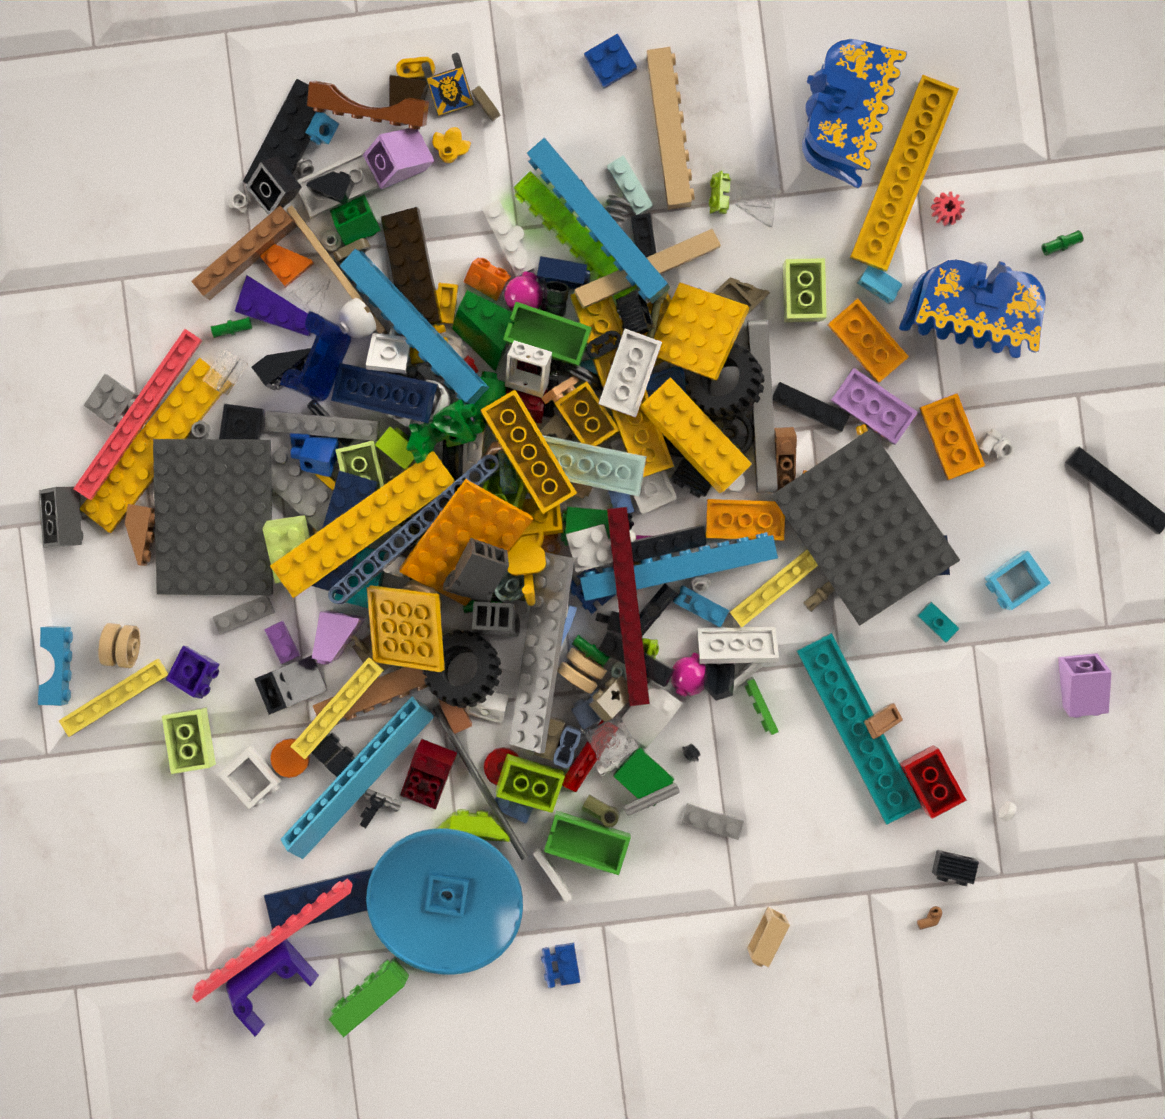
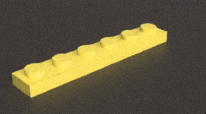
(774, 588)
(113, 697)
(337, 708)

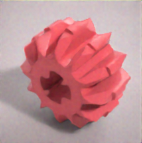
(953, 203)

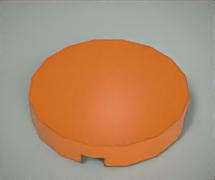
(287, 760)

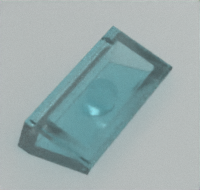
(508, 475)

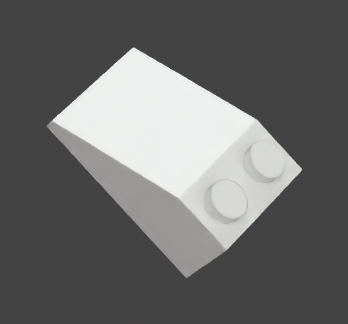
(648, 720)

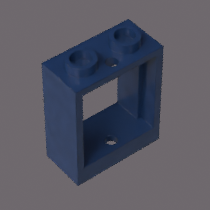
(566, 272)

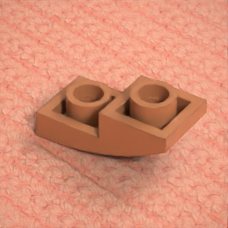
(456, 717)

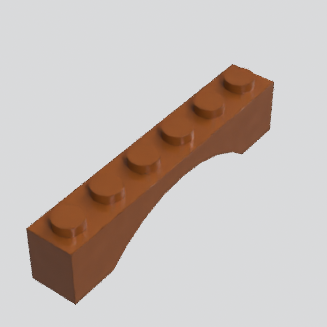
(329, 97)

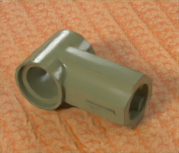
(598, 810)

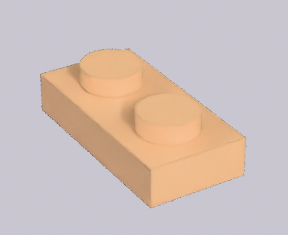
(556, 393)

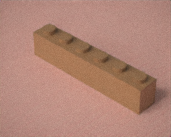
(244, 253)
(383, 690)

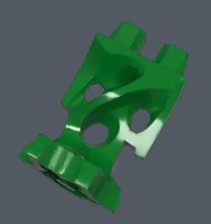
(461, 425)

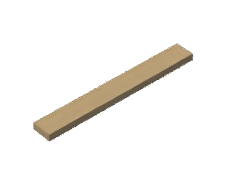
(662, 262)
(331, 263)

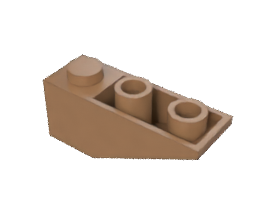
(785, 455)
(140, 527)

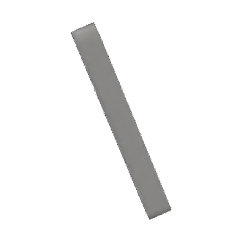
(763, 410)

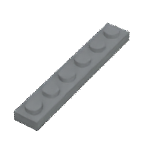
(322, 425)

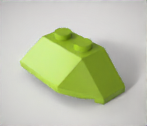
(479, 824)

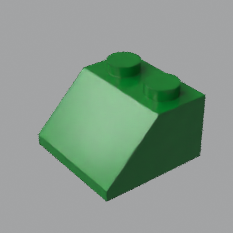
(355, 220)

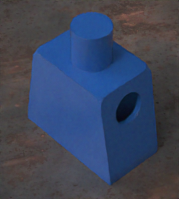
(317, 455)

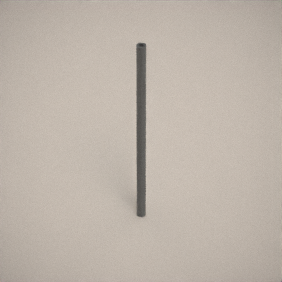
(480, 783)

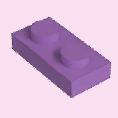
(282, 642)

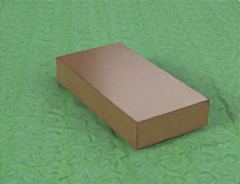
(883, 720)

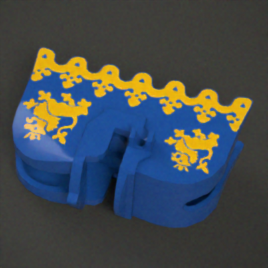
(846, 106)
(992, 310)

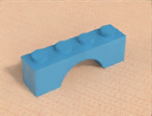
(57, 643)

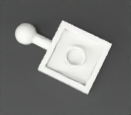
(388, 352)
(591, 547)

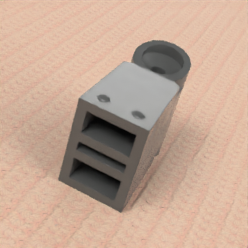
(477, 571)
(495, 619)

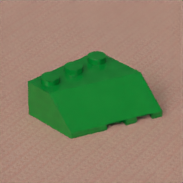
(483, 327)

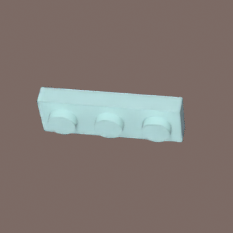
(630, 185)

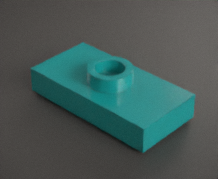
(938, 622)

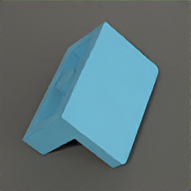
(880, 284)

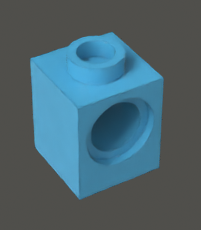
(329, 125)

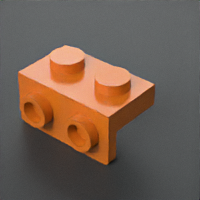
(487, 278)

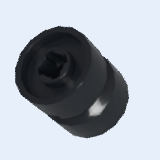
(555, 298)

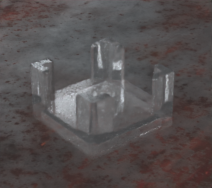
(610, 741)

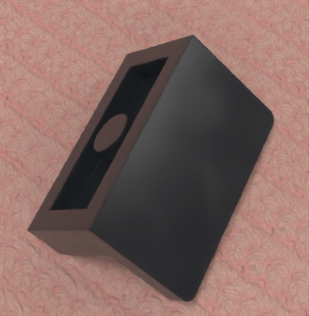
(719, 680)

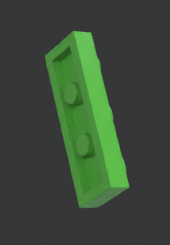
(760, 706)

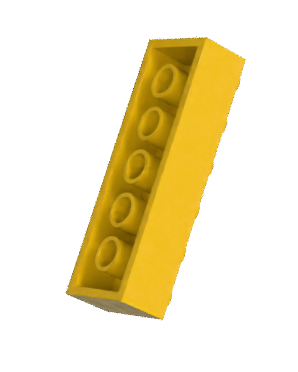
(695, 435)
(528, 451)

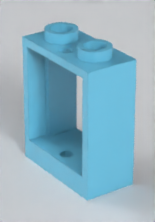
(1033, 570)

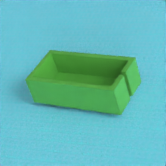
(548, 332)
(587, 842)
(368, 997)

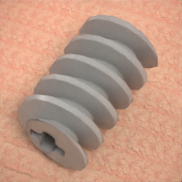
(616, 208)

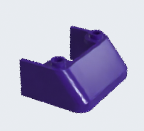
(284, 961)

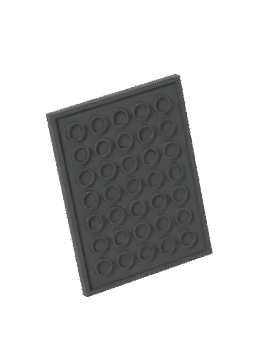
(212, 516)
(865, 527)

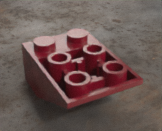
(533, 403)
(428, 773)

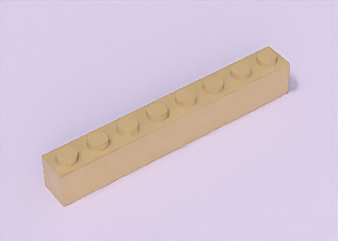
(669, 129)

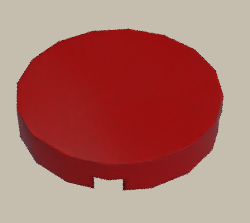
(494, 763)

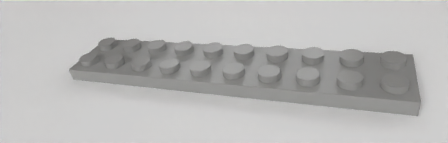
(541, 654)

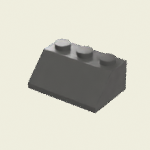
(60, 517)

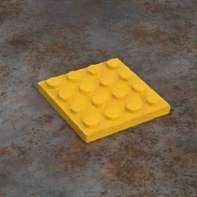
(699, 330)
(406, 628)

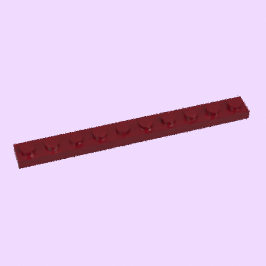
(628, 606)

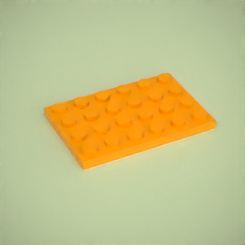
(467, 515)

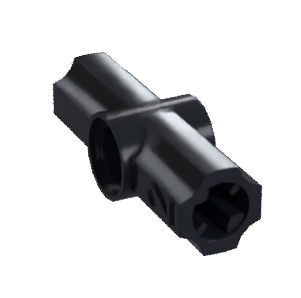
(661, 600)

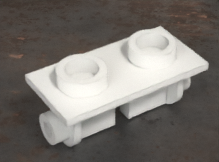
(743, 672)

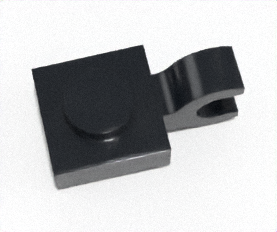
(613, 621)
(369, 813)

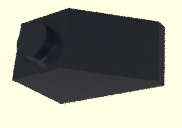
(333, 186)

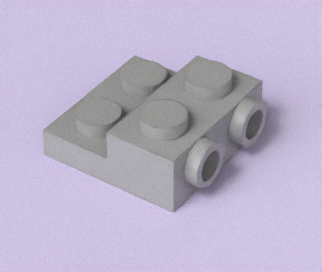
(110, 400)

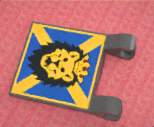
(450, 88)

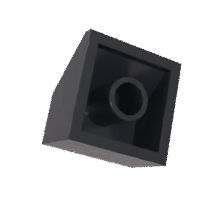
(273, 185)

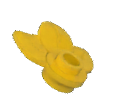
(452, 142)

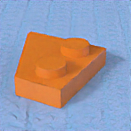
(285, 263)

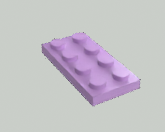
(874, 406)

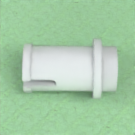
(991, 439)
(603, 771)

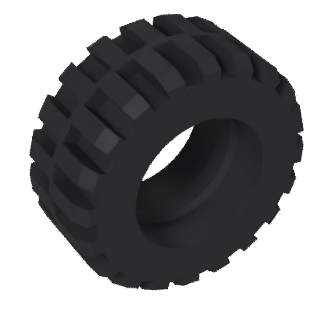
(740, 398)
(481, 683)

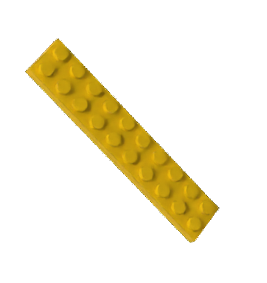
(904, 173)
(637, 432)
(135, 470)
(362, 525)

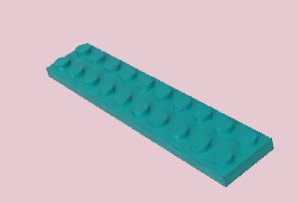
(848, 712)

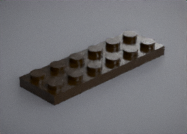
(411, 261)

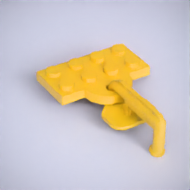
(526, 555)

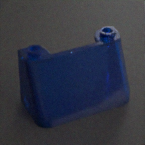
(322, 362)

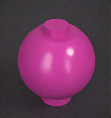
(524, 290)
(688, 676)

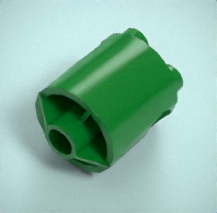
(496, 390)

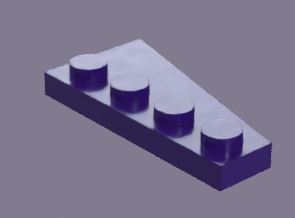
(267, 306)

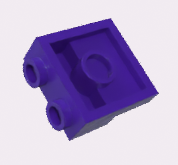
(193, 672)

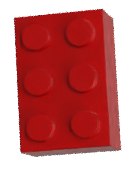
(932, 781)

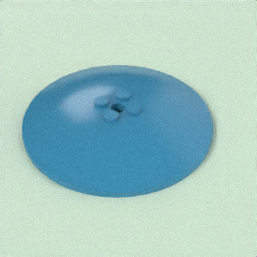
(440, 931)

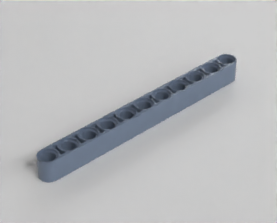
(404, 532)

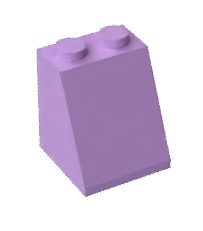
(397, 156)
(334, 635)
(1084, 685)

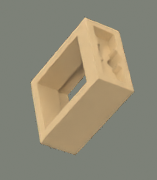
(768, 937)

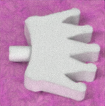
(457, 345)

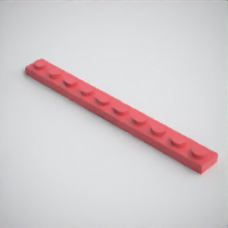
(138, 414)
(276, 936)

